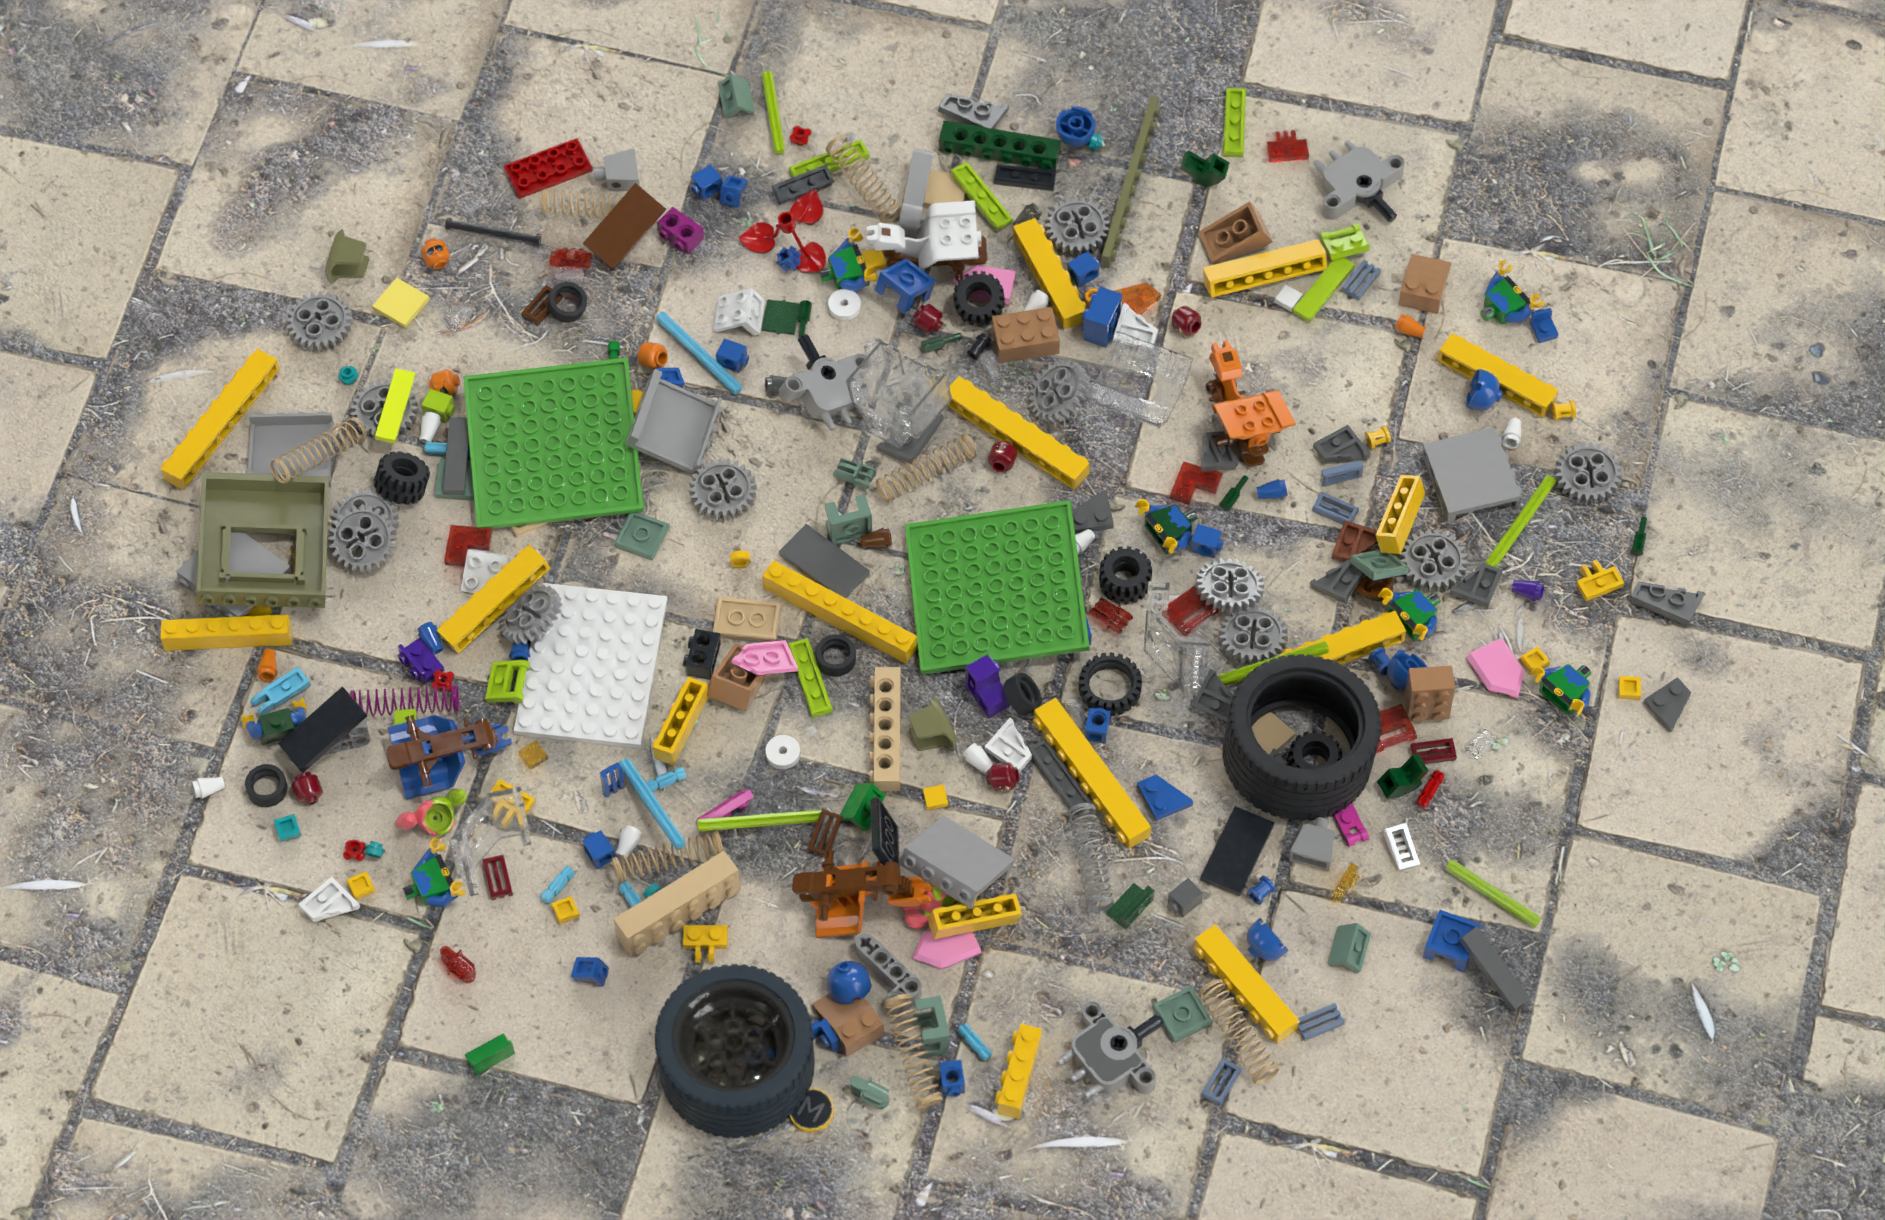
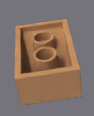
(1236, 234)
(1424, 283)
(734, 684)
(852, 1022)

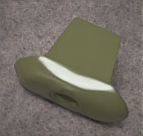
(346, 258)
(932, 728)

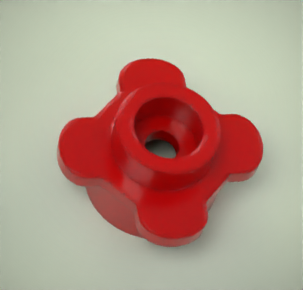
(800, 140)
(443, 675)
(350, 846)

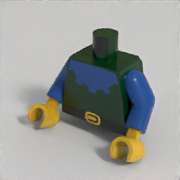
(1167, 525)
(277, 724)

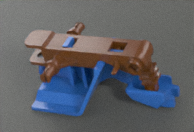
(432, 750)

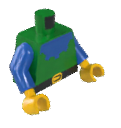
(848, 266)
(1506, 300)
(1414, 610)
(1565, 687)
(433, 879)

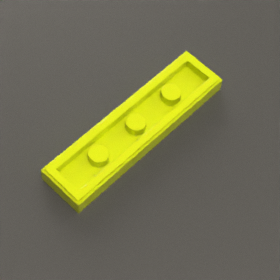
(395, 406)

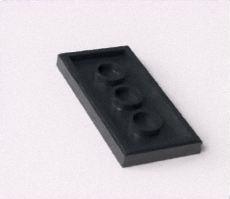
(322, 729)
(884, 833)
(1237, 851)

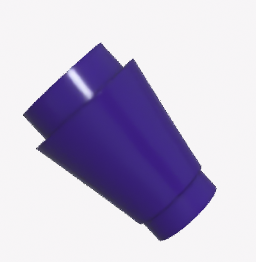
(1529, 589)

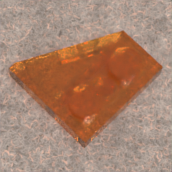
(1139, 297)

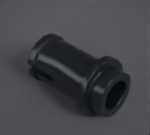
(982, 341)

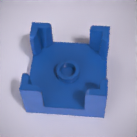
(907, 281)
(1445, 939)

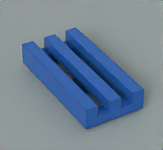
(614, 784)

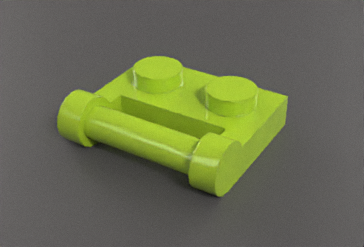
(1344, 246)
(501, 680)

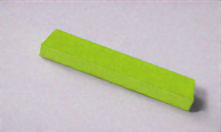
(1234, 122)
(825, 158)
(983, 197)
(1323, 288)
(810, 678)

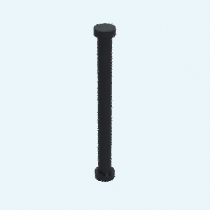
(536, 239)

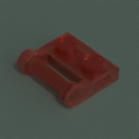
(1187, 605)
(1392, 720)

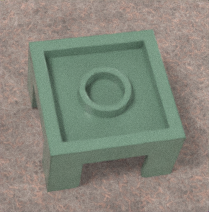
(850, 525)
(938, 1025)

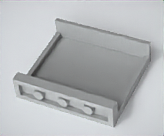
(673, 424)
(280, 432)
(1470, 472)
(245, 557)
(955, 860)

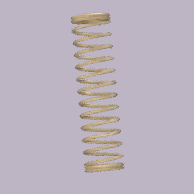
(545, 204)
(884, 212)
(349, 433)
(886, 486)
(618, 870)
(1214, 991)
(931, 1099)

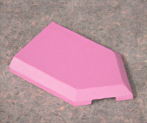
(1005, 277)
(766, 658)
(1497, 668)
(946, 950)

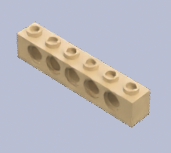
(889, 679)

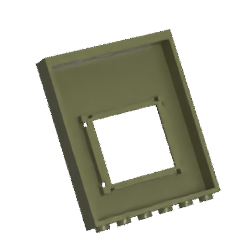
(263, 506)

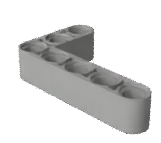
(915, 192)

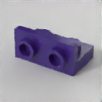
(420, 660)

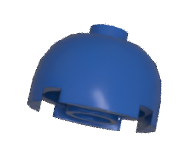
(1075, 126)
(1483, 391)
(1399, 667)
(1264, 942)
(847, 982)

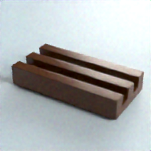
(535, 316)
(819, 850)

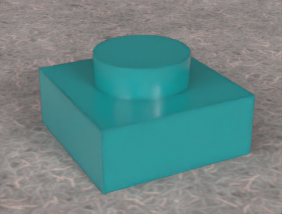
(287, 827)

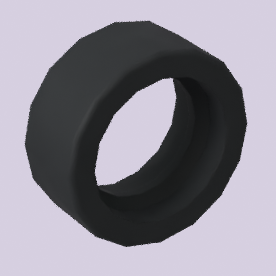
(569, 287)
(835, 641)
(1022, 693)
(263, 771)

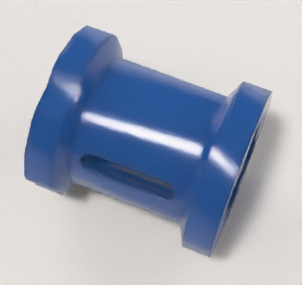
(1380, 659)
(1261, 890)

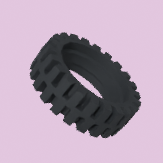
(1110, 662)

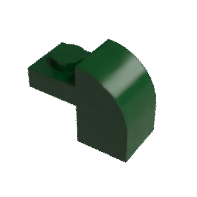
(1205, 171)
(1405, 779)

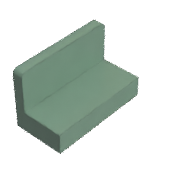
(735, 96)
(1349, 946)

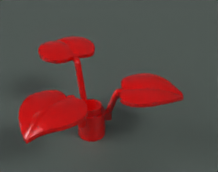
(808, 209)

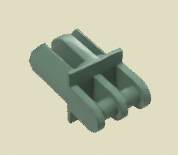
(853, 472)
(869, 1092)

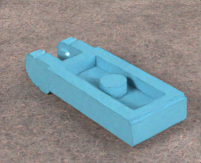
(281, 691)

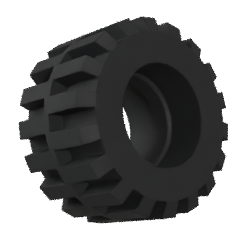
(973, 283)
(401, 478)
(1130, 561)
(1313, 744)

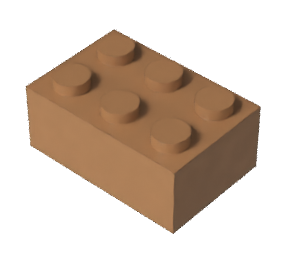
(1025, 335)
(1429, 693)

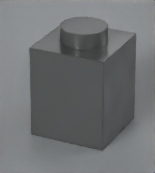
(1184, 898)

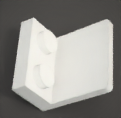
(740, 309)
(480, 568)

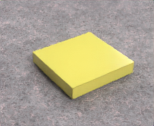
(401, 302)

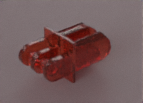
(1109, 613)
(458, 964)

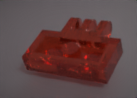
(1287, 148)
(570, 258)

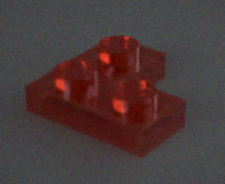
(1192, 477)
(464, 538)

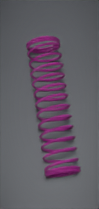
(454, 696)

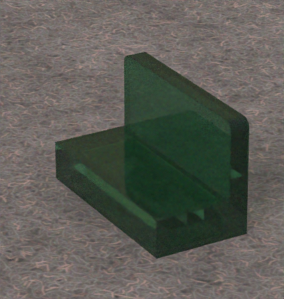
(1131, 905)

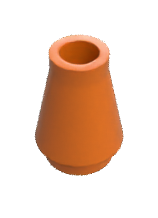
(1409, 326)
(267, 667)

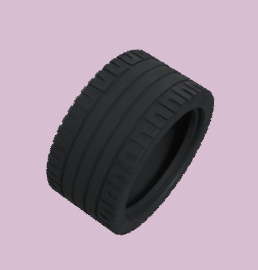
(1312, 685)

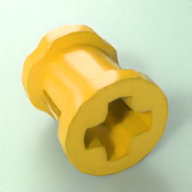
(1564, 410)
(1382, 433)

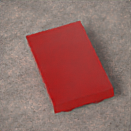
(548, 168)

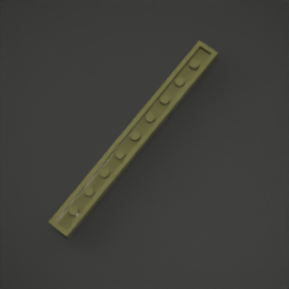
(1129, 188)

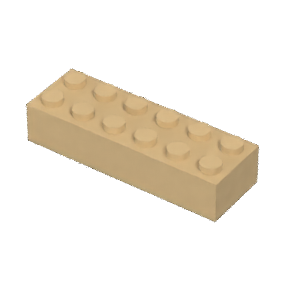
(677, 904)

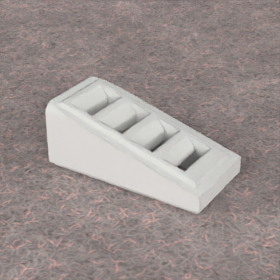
(1391, 842)

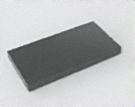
(823, 561)

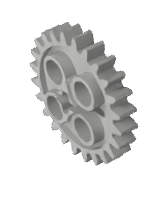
(1060, 230)
(319, 321)
(1058, 391)
(373, 399)
(1607, 470)
(704, 495)
(366, 499)
(353, 521)
(1450, 554)
(1214, 585)
(523, 625)
(1237, 634)

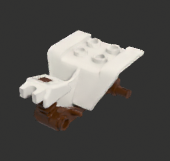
(944, 239)

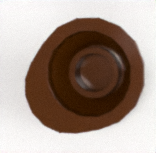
(1371, 588)

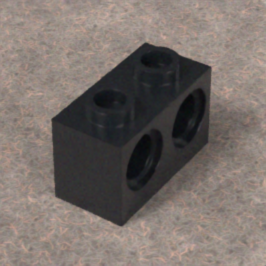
(705, 654)

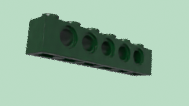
(999, 145)

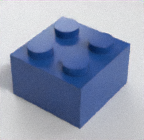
(1102, 316)

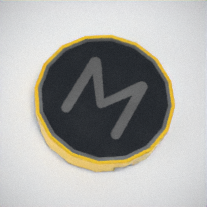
(813, 1112)

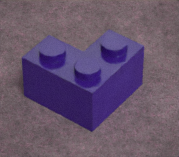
(985, 685)

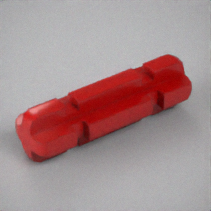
(1430, 789)

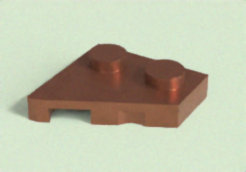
(1353, 540)

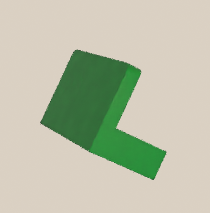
(858, 805)
(490, 1054)

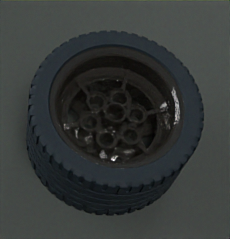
(731, 997)

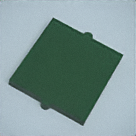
(780, 317)

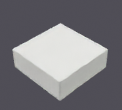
(1288, 298)

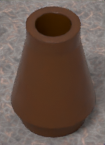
(879, 538)

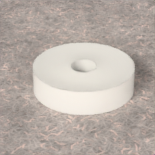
(841, 312)
(780, 743)

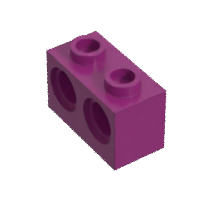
(682, 228)

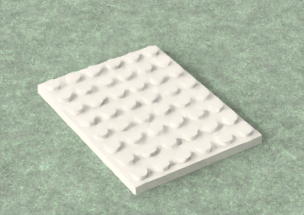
(593, 668)

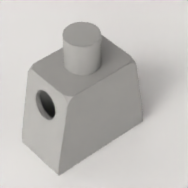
(619, 171)
(1314, 845)

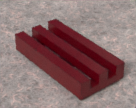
(1434, 755)
(500, 893)

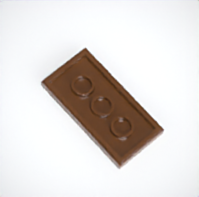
(624, 226)

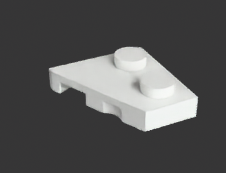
(1135, 325)
(1009, 746)
(328, 901)

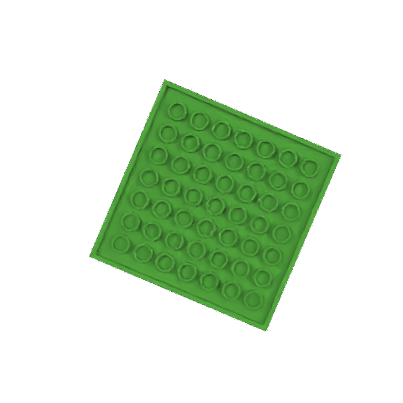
(552, 444)
(996, 586)

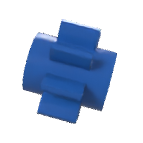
(788, 258)

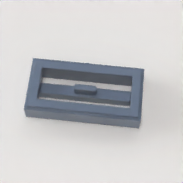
(1369, 268)
(1341, 473)
(1334, 512)
(1316, 1014)
(1213, 1097)

